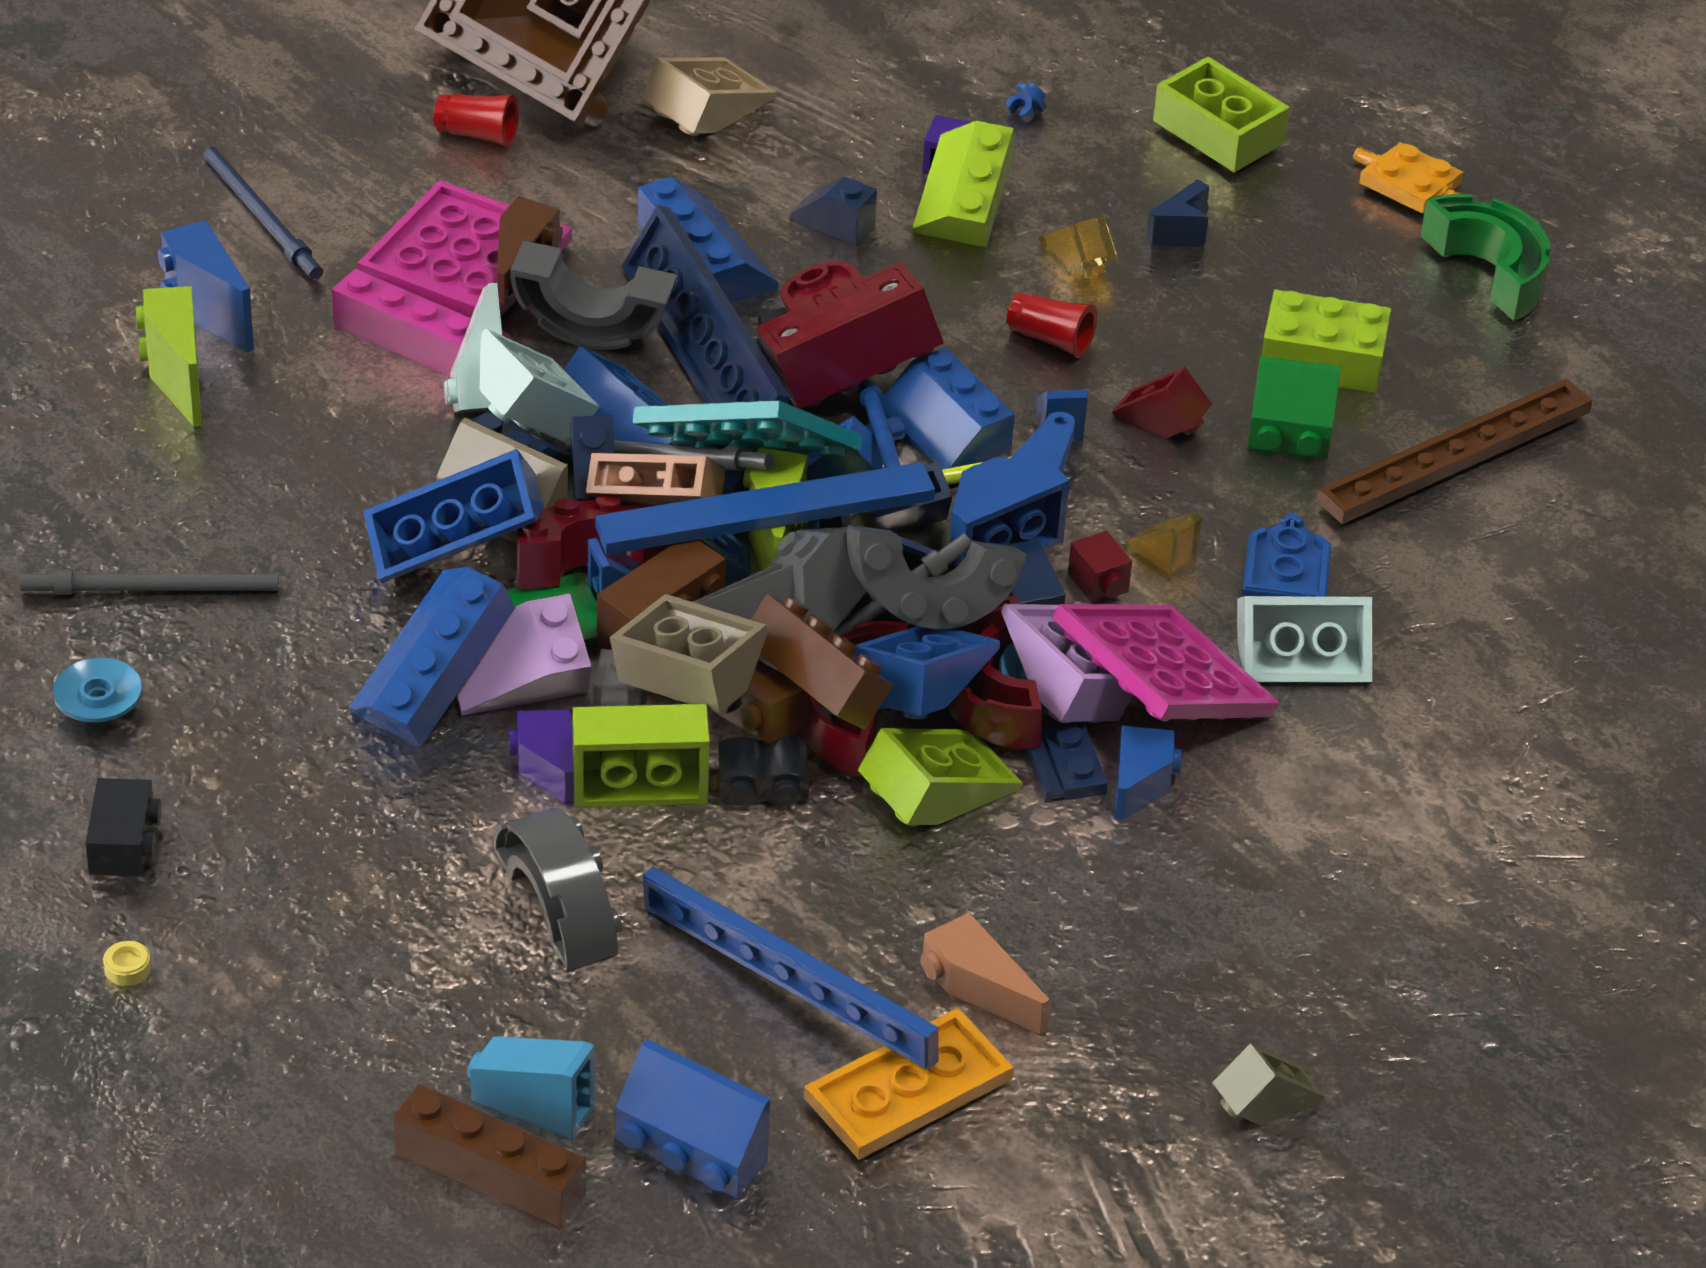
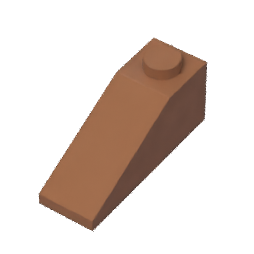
(654, 477)
(982, 973)

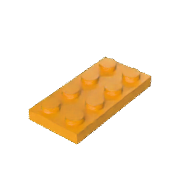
(891, 1096)

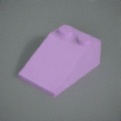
(530, 660)
(1063, 671)

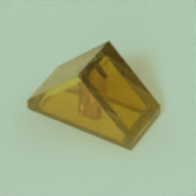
(1167, 545)

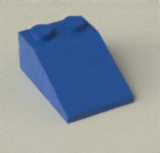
(219, 292)
(927, 666)

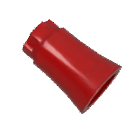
(478, 117)
(1053, 322)

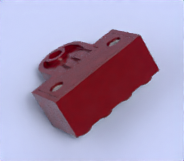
(846, 328)

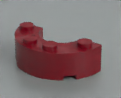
(561, 540)
(995, 704)
(834, 738)

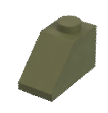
(1265, 1087)

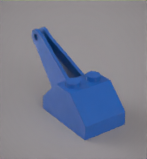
(1018, 496)

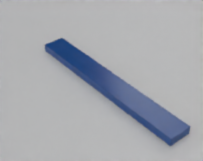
(764, 508)
(792, 968)

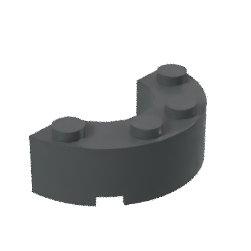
(586, 313)
(933, 602)
(567, 880)

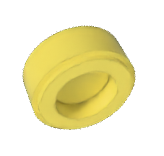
(127, 963)

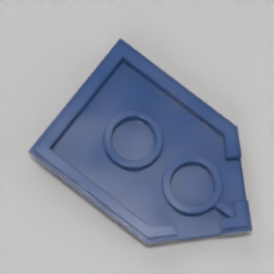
(1287, 561)

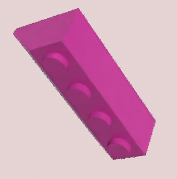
(399, 320)

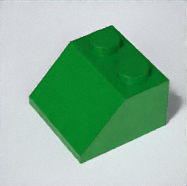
(1294, 407)

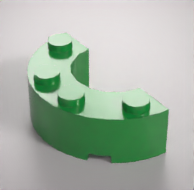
(1500, 236)

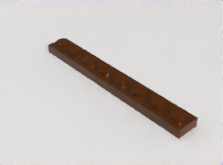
(1453, 451)

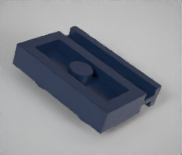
(1067, 764)

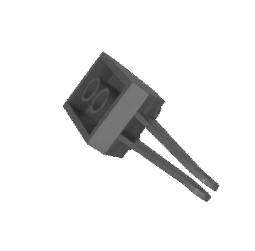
(809, 568)

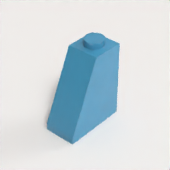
(537, 1081)

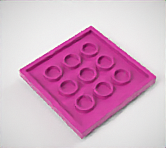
(444, 248)
(1165, 661)

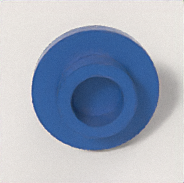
(1028, 96)

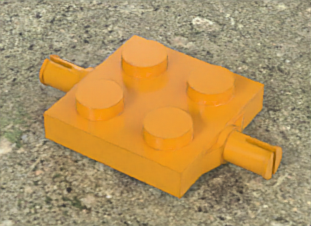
(1407, 175)

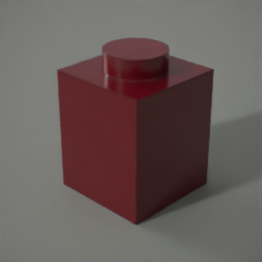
(1099, 567)

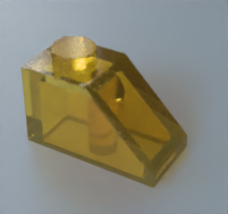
(1081, 247)

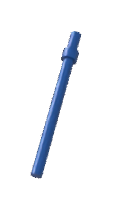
(871, 399)

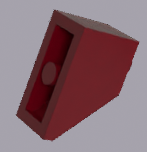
(1165, 405)

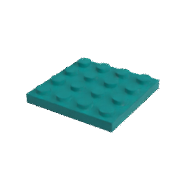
(748, 425)

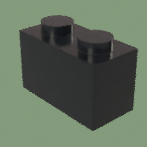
(121, 827)

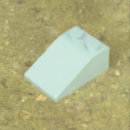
(464, 386)

